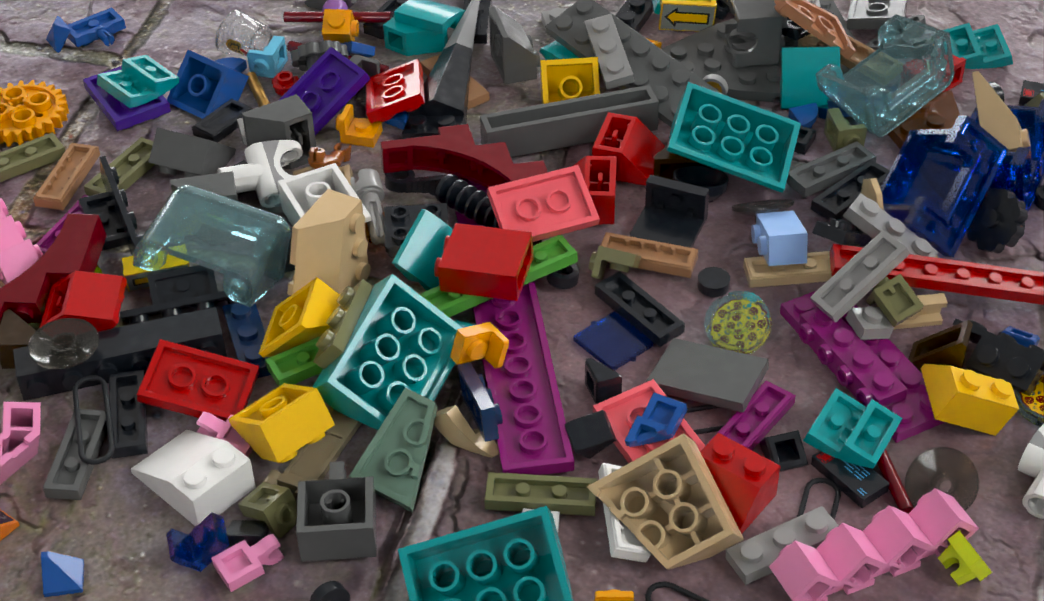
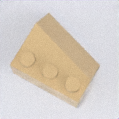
(330, 243)
(671, 504)

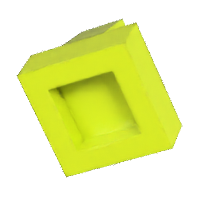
(969, 561)

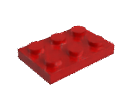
(395, 91)
(196, 381)

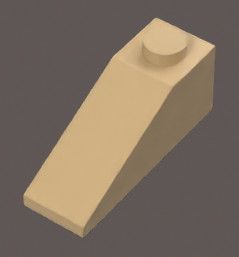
(997, 117)

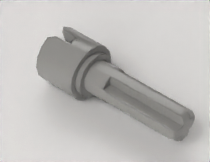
(371, 192)

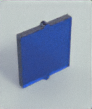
(613, 341)

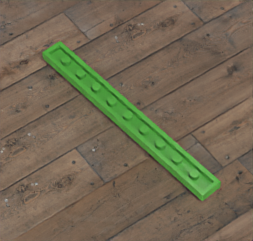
(549, 256)

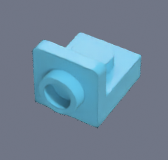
(270, 60)

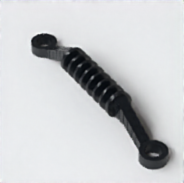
(469, 201)

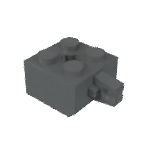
(336, 516)

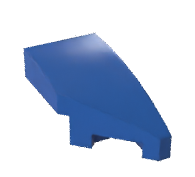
(658, 421)

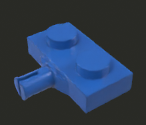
(95, 27)

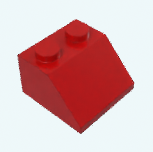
(743, 478)

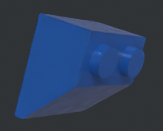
(205, 85)

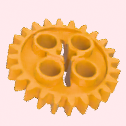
(30, 111)

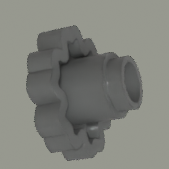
(310, 52)

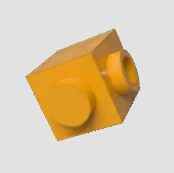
(339, 25)

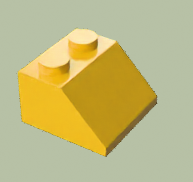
(299, 318)
(969, 398)
(283, 422)

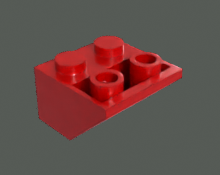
(631, 143)
(600, 179)
(86, 297)

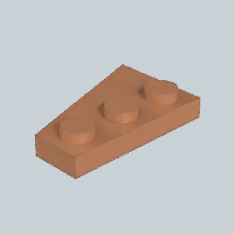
(817, 22)

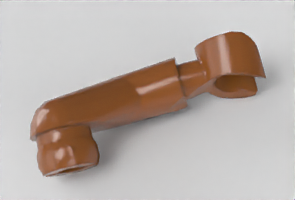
(318, 157)

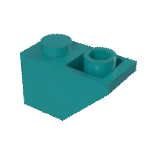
(411, 39)

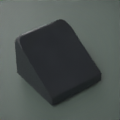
(601, 381)
(590, 433)
(785, 450)
(249, 530)

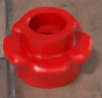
(283, 82)

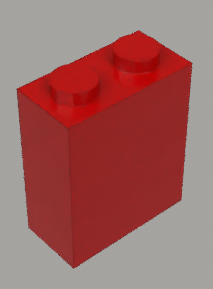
(485, 261)

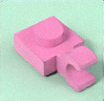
(217, 428)
(244, 563)

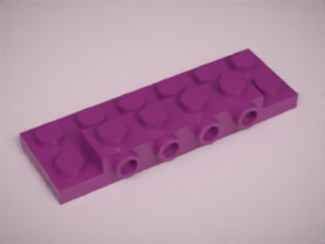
(865, 367)

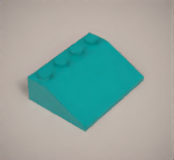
(734, 137)
(393, 347)
(490, 562)

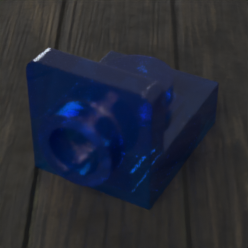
(200, 545)

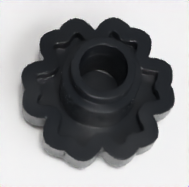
(998, 221)

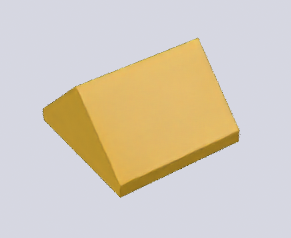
(569, 78)

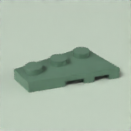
(400, 449)

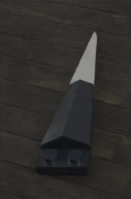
(448, 82)

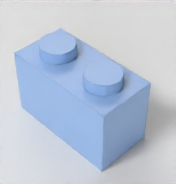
(780, 238)

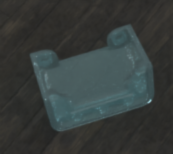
(894, 80)
(219, 235)

